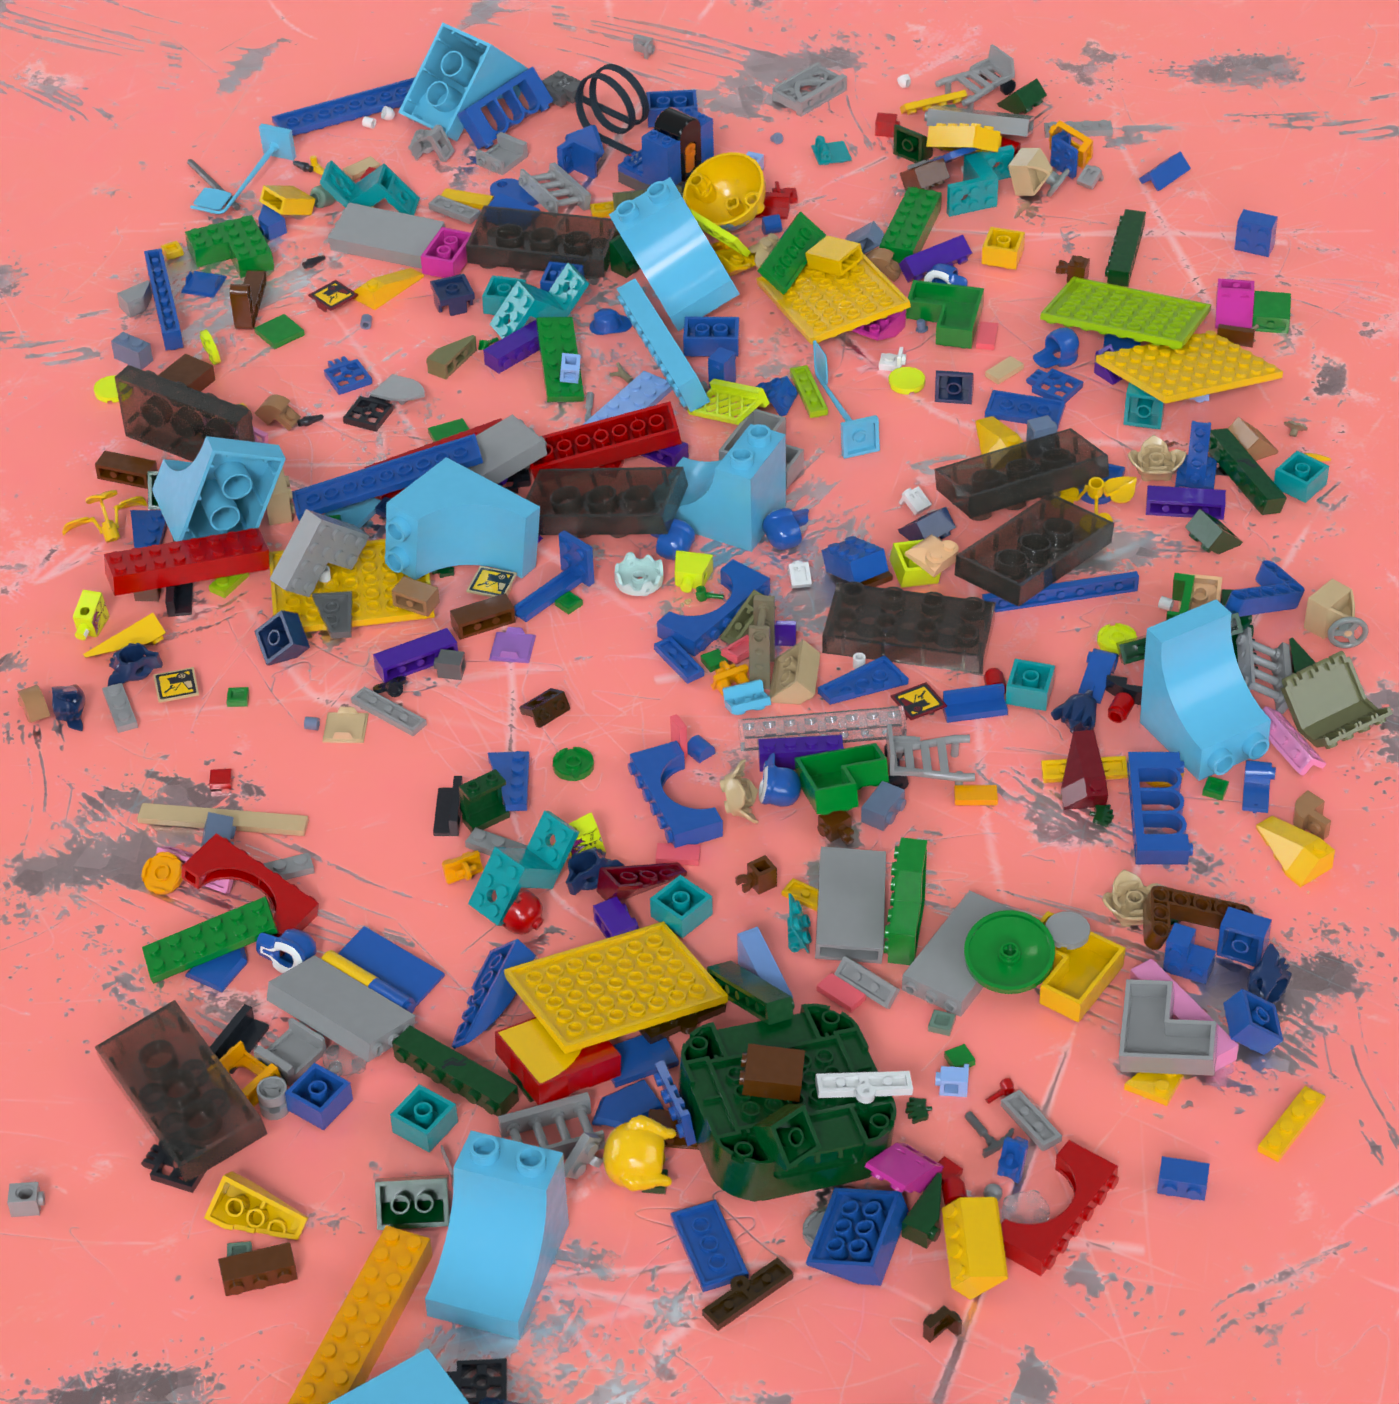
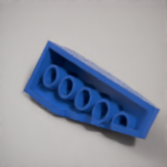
(491, 990)

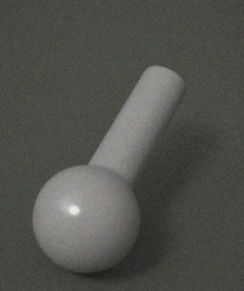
(993, 1190)

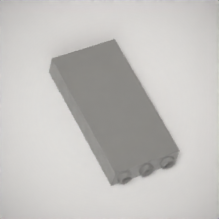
(1005, 122)
(383, 234)
(508, 449)
(850, 905)
(940, 968)
(339, 1007)

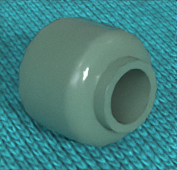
(322, 197)

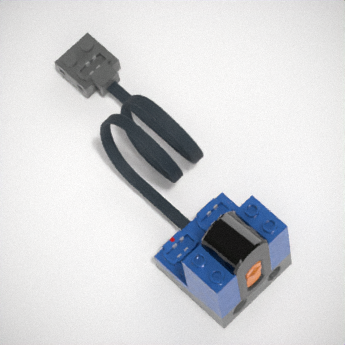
(671, 149)

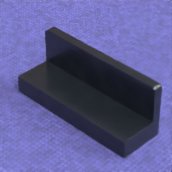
(179, 600)
(448, 810)
(242, 1028)

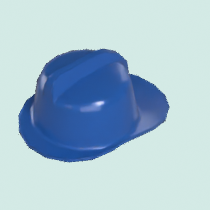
(609, 321)

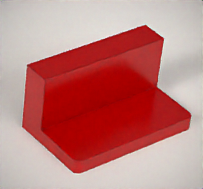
(776, 204)

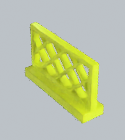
(735, 392)

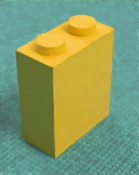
(287, 200)
(834, 255)

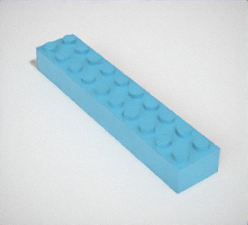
(662, 346)

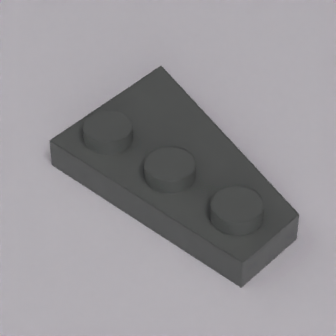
(335, 612)

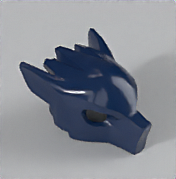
(132, 665)
(68, 705)
(1077, 712)
(585, 869)
(1270, 976)

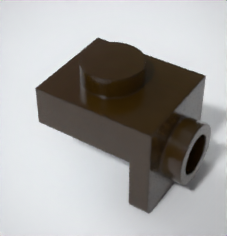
(940, 1321)

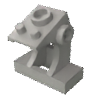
(428, 140)

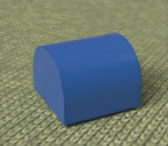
(771, 224)
(699, 748)

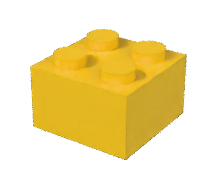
(1003, 248)

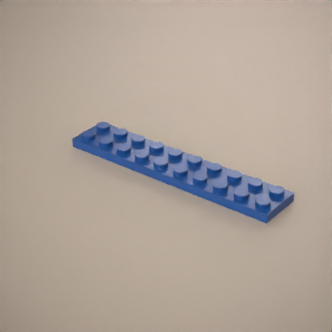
(344, 108)
(383, 477)

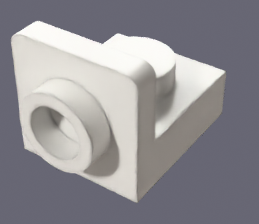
(891, 361)
(915, 500)
(799, 574)

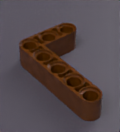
(247, 299)
(1180, 905)

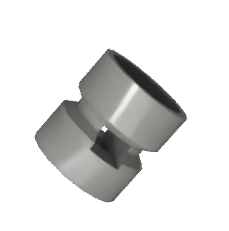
(272, 1098)

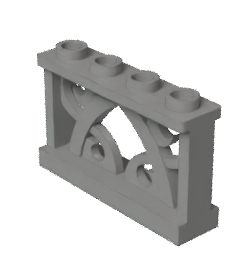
(826, 89)

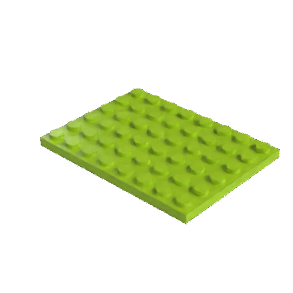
(1126, 312)

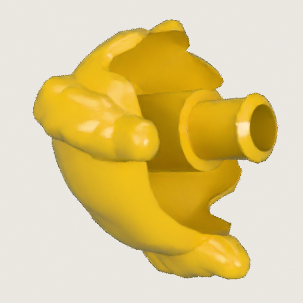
(636, 1154)

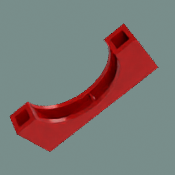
(222, 860)
(1040, 1243)

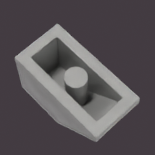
(135, 299)

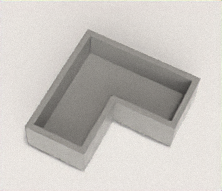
(777, 423)
(312, 546)
(1156, 1041)

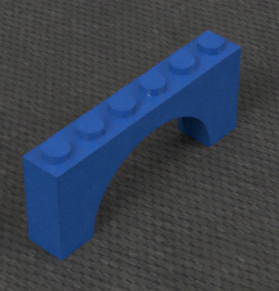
(699, 631)
(681, 824)

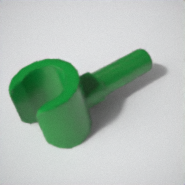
(483, 344)
(702, 594)

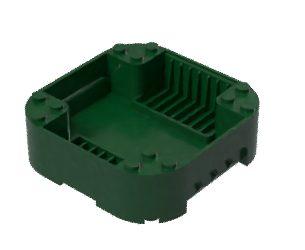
(725, 1118)

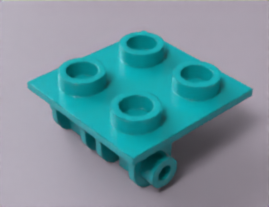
(830, 152)
(798, 927)

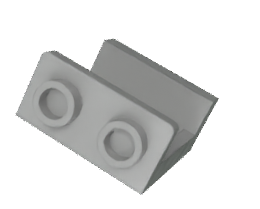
(504, 155)
(293, 1051)

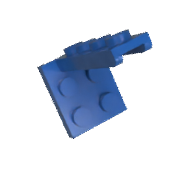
(1198, 468)
(577, 568)

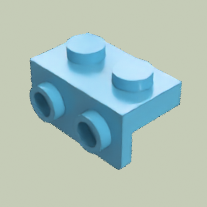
(745, 697)

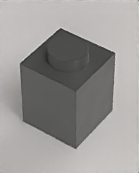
(450, 664)

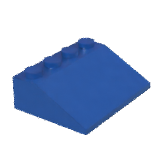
(858, 1234)

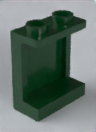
(483, 801)

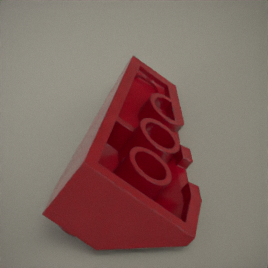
(1084, 774)
(635, 879)

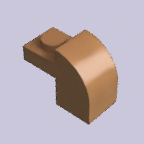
(883, 261)
(277, 408)
(33, 703)
(1309, 815)

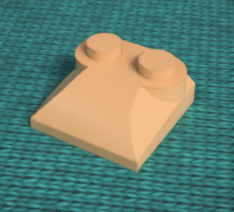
(933, 554)
(1205, 590)

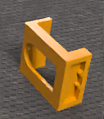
(1085, 151)
(239, 1057)

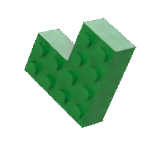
(232, 240)
(951, 306)
(834, 776)
(907, 901)

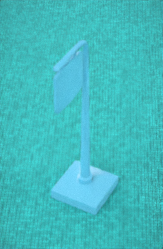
(275, 142)
(857, 435)

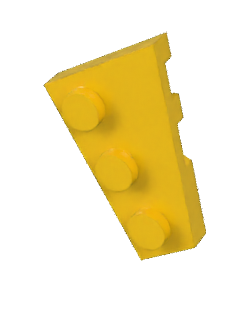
(1154, 1086)

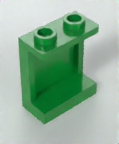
(1271, 311)
(1182, 591)

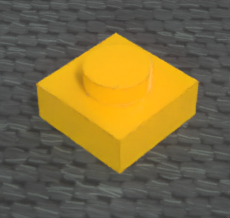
(172, 250)

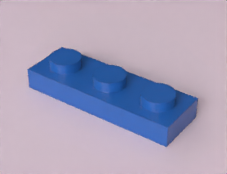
(679, 659)

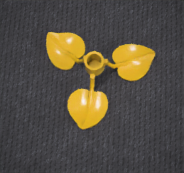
(1119, 489)
(109, 528)

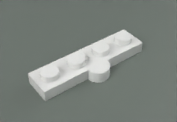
(864, 1085)

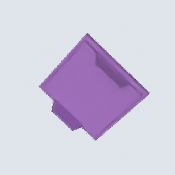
(512, 646)

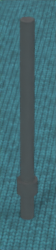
(210, 181)

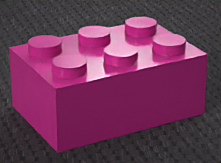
(445, 253)

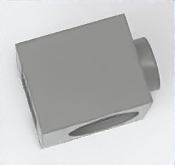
(25, 1199)

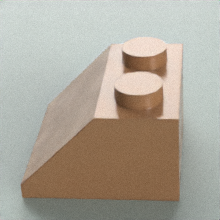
(1252, 439)

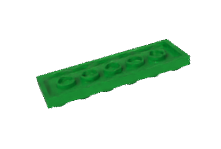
(789, 253)
(556, 337)
(208, 940)

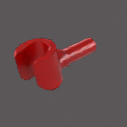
(1006, 1089)

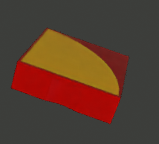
(546, 1069)

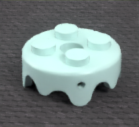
(633, 568)

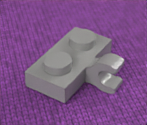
(583, 1154)

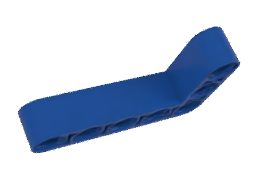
(1276, 592)

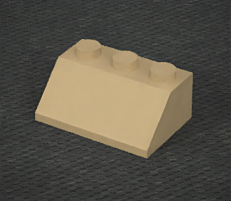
(795, 675)

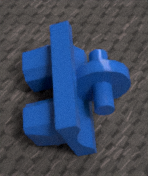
(1013, 1158)

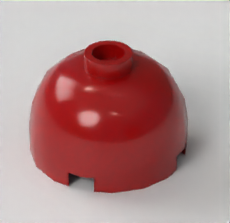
(524, 914)

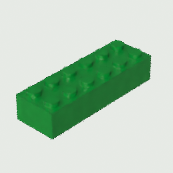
(912, 222)

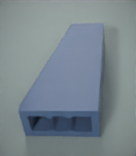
(757, 958)

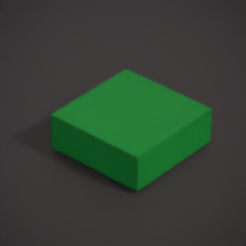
(568, 602)
(712, 660)
(237, 697)
(1215, 788)
(959, 1056)

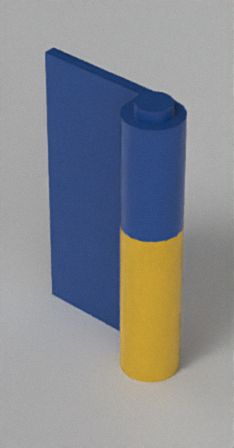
(386, 968)

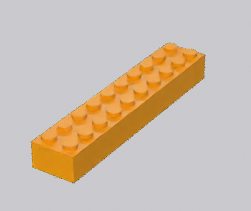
(366, 1317)

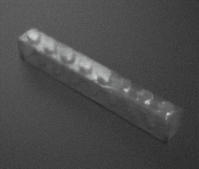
(852, 724)

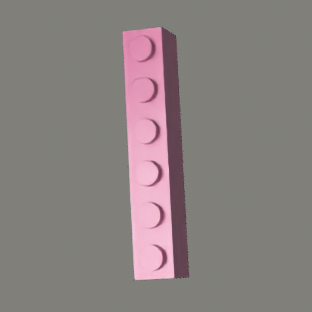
(1187, 1009)

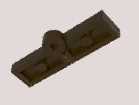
(684, 1024)
(747, 1293)

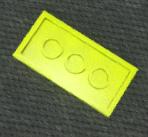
(720, 234)

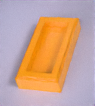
(975, 795)

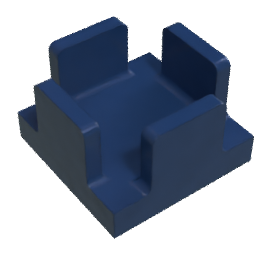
(454, 292)

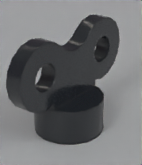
(393, 687)

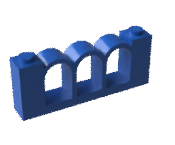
(476, 122)
(1157, 848)

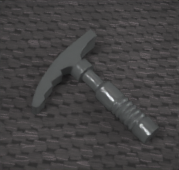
(994, 1145)

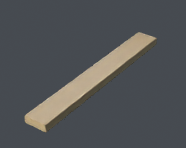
(243, 820)

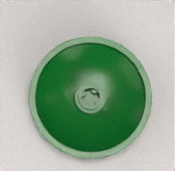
(1009, 952)

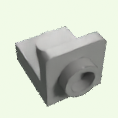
(644, 45)
(1090, 176)

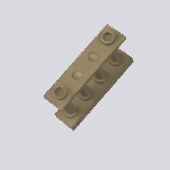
(762, 639)

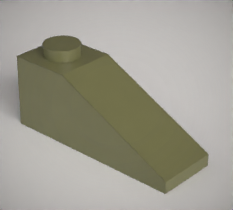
(449, 358)
(740, 623)

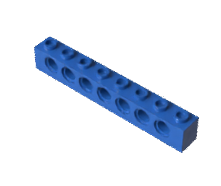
(163, 299)

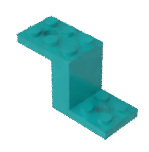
(979, 181)
(371, 189)
(531, 301)
(520, 868)

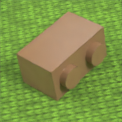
(415, 596)

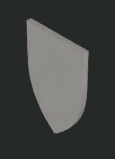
(399, 389)

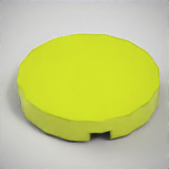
(210, 347)
(906, 380)
(106, 390)
(1110, 635)

